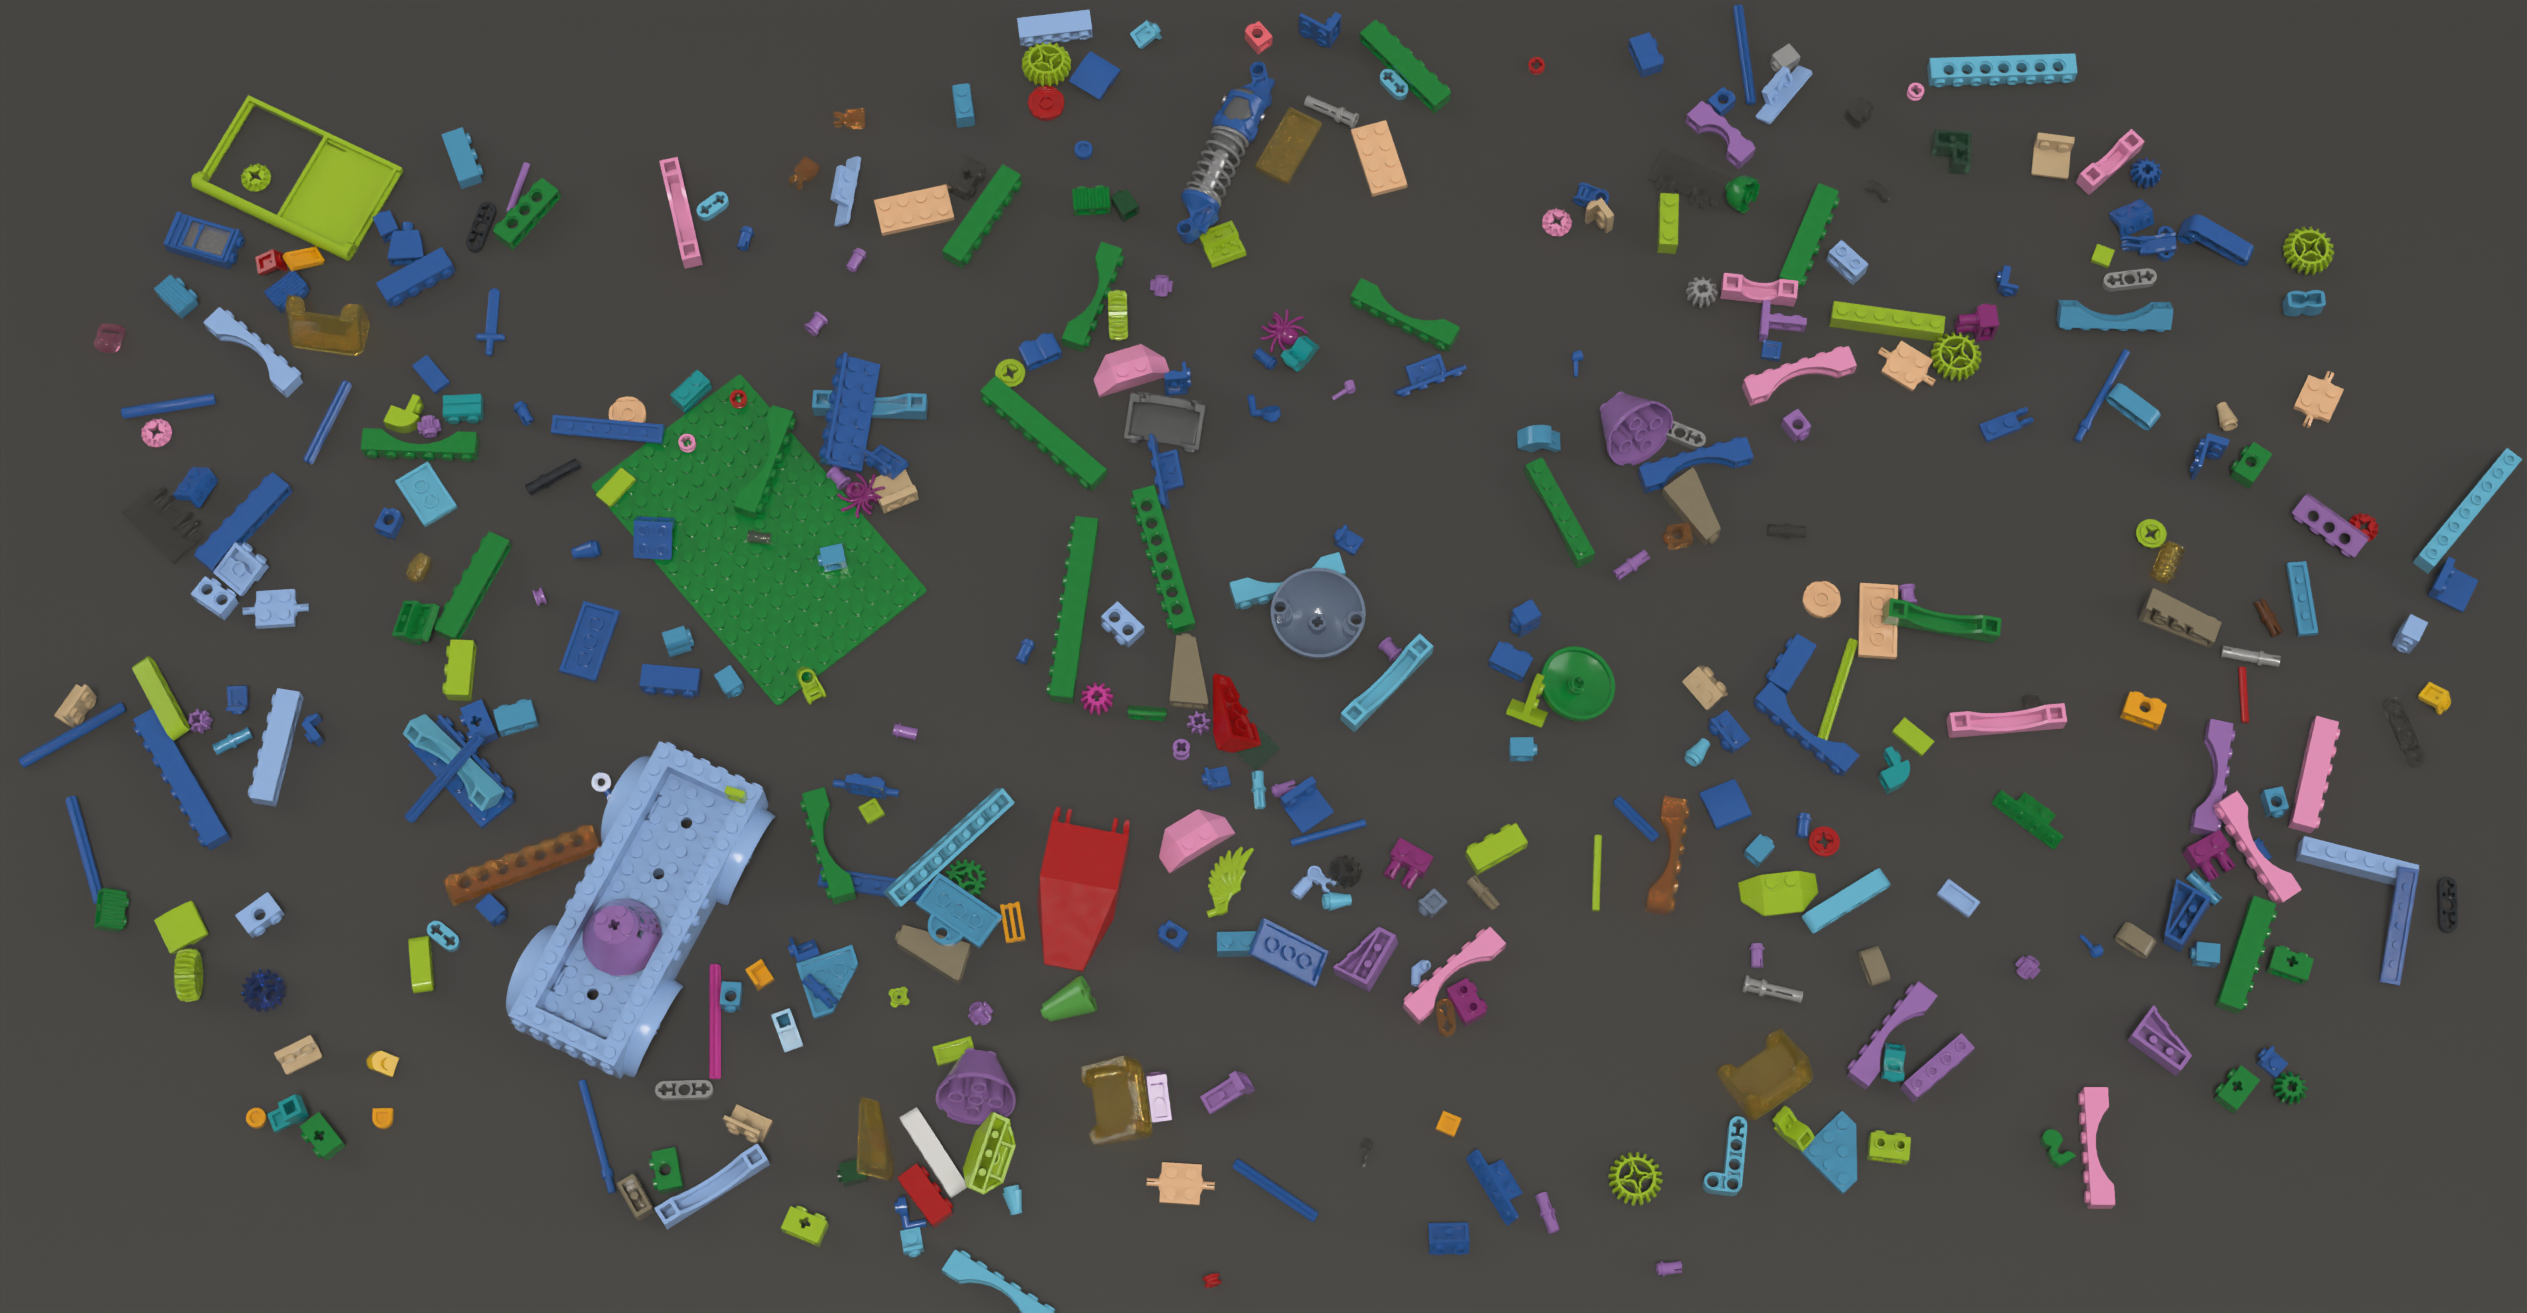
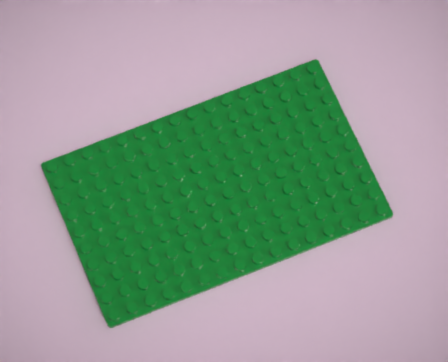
(758, 598)

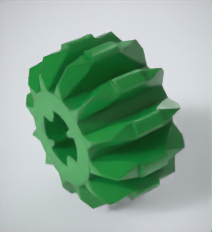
(2292, 1095)

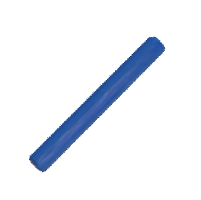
(167, 406)
(327, 422)
(1275, 1190)

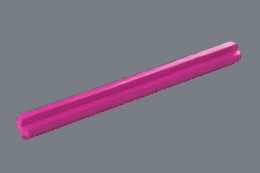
(714, 1022)

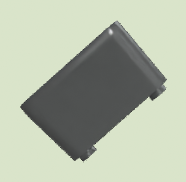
(1167, 418)

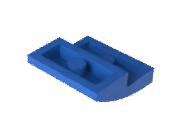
(1095, 75)
(1725, 804)

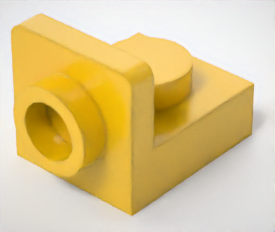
(2435, 697)

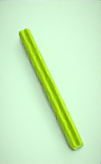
(1837, 689)

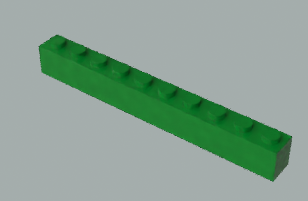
(1074, 609)

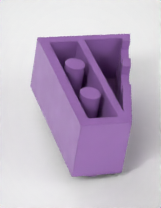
(1368, 959)
(2159, 1042)

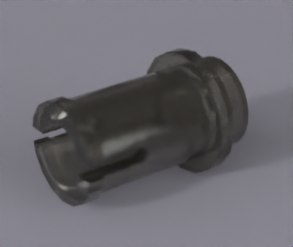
(758, 537)

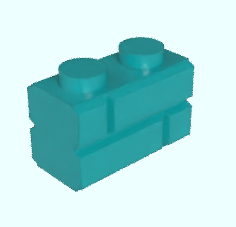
(691, 391)
(463, 408)

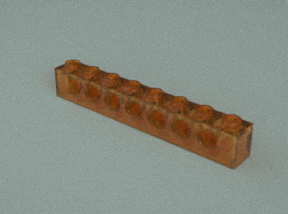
(515, 874)

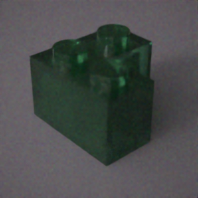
(1956, 145)

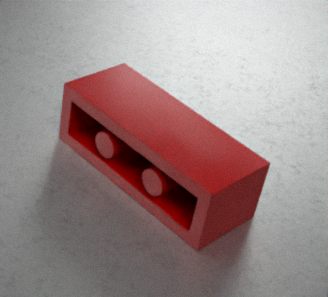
(926, 1195)

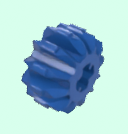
(2152, 170)

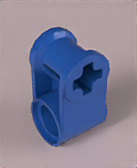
(1590, 193)

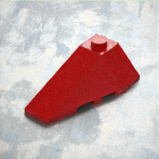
(1230, 721)

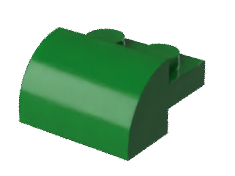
(415, 622)

